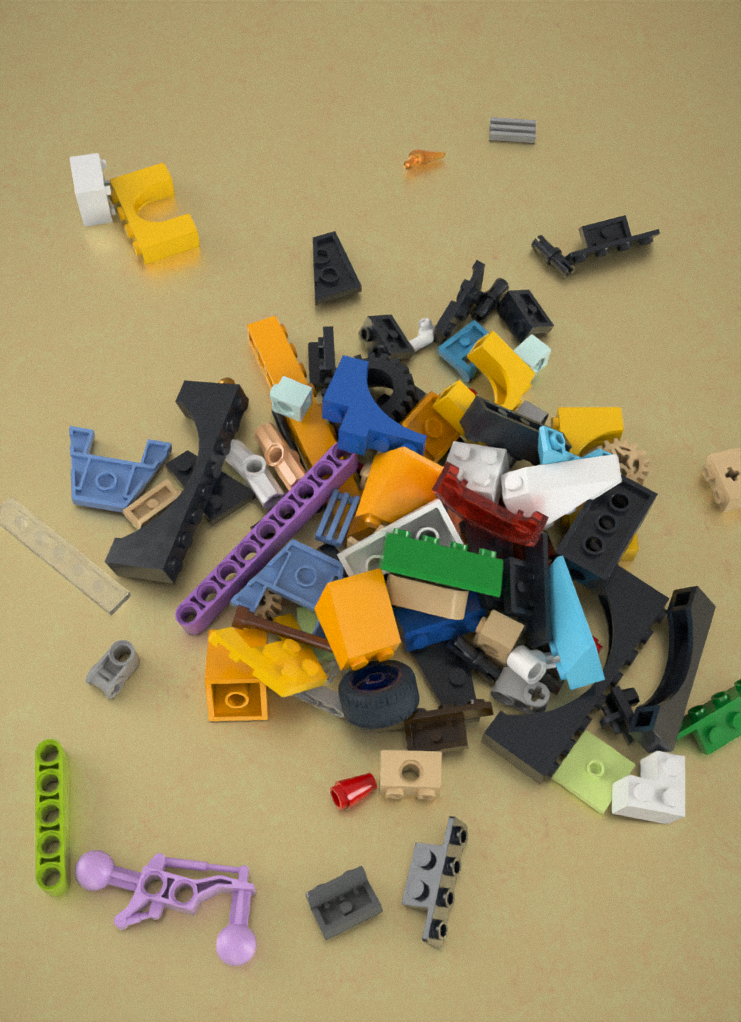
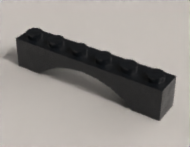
(660, 717)

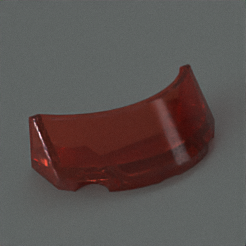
(485, 513)

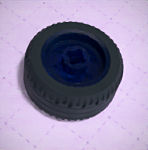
(379, 694)

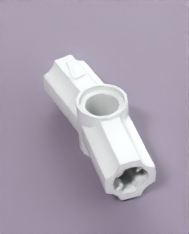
(262, 481)

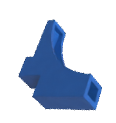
(361, 419)

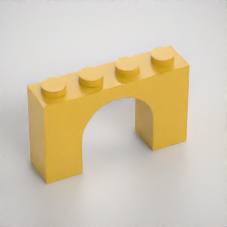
(151, 239)
(502, 367)

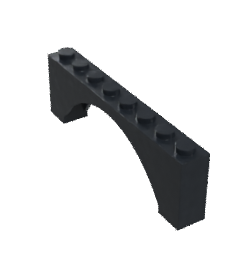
(161, 546)
(539, 739)

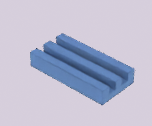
(344, 498)

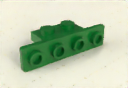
(715, 721)

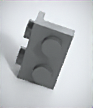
(343, 902)

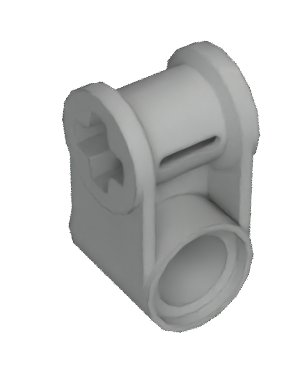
(112, 670)
(517, 693)

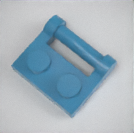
(459, 346)

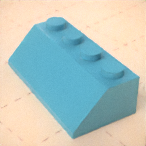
(571, 632)

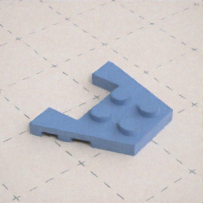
(110, 481)
(295, 574)

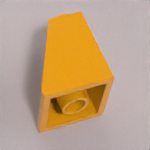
(396, 486)
(358, 619)
(231, 687)

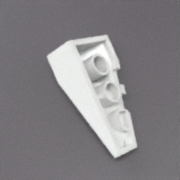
(559, 486)
(427, 520)

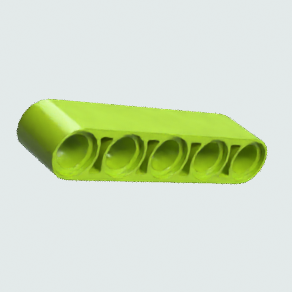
(59, 829)

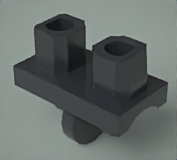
(619, 712)

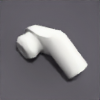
(425, 334)

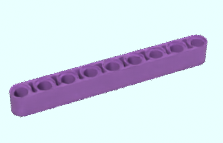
(265, 549)

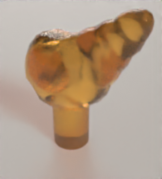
(422, 157)

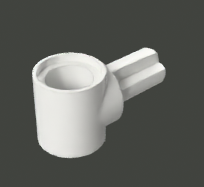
(531, 663)

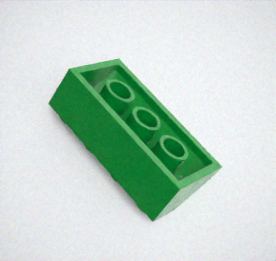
(441, 563)

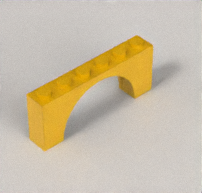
(585, 431)

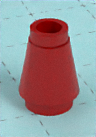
(352, 790)

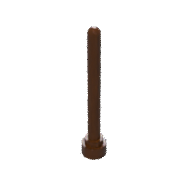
(245, 619)

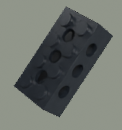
(604, 533)

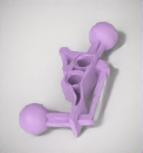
(234, 943)

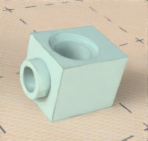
(534, 353)
(291, 398)

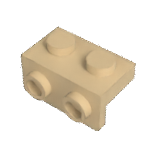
(151, 504)

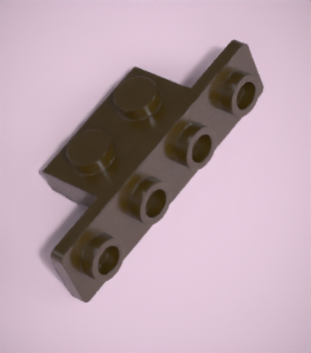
(441, 728)

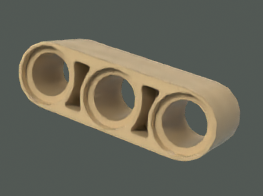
(427, 596)

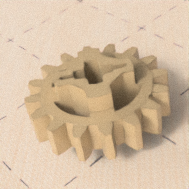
(628, 458)

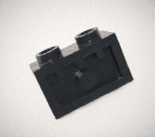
(523, 314)
(384, 335)
(321, 357)

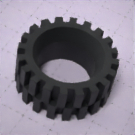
(389, 375)

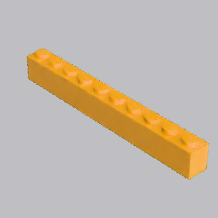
(313, 433)

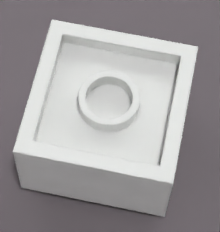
(92, 189)

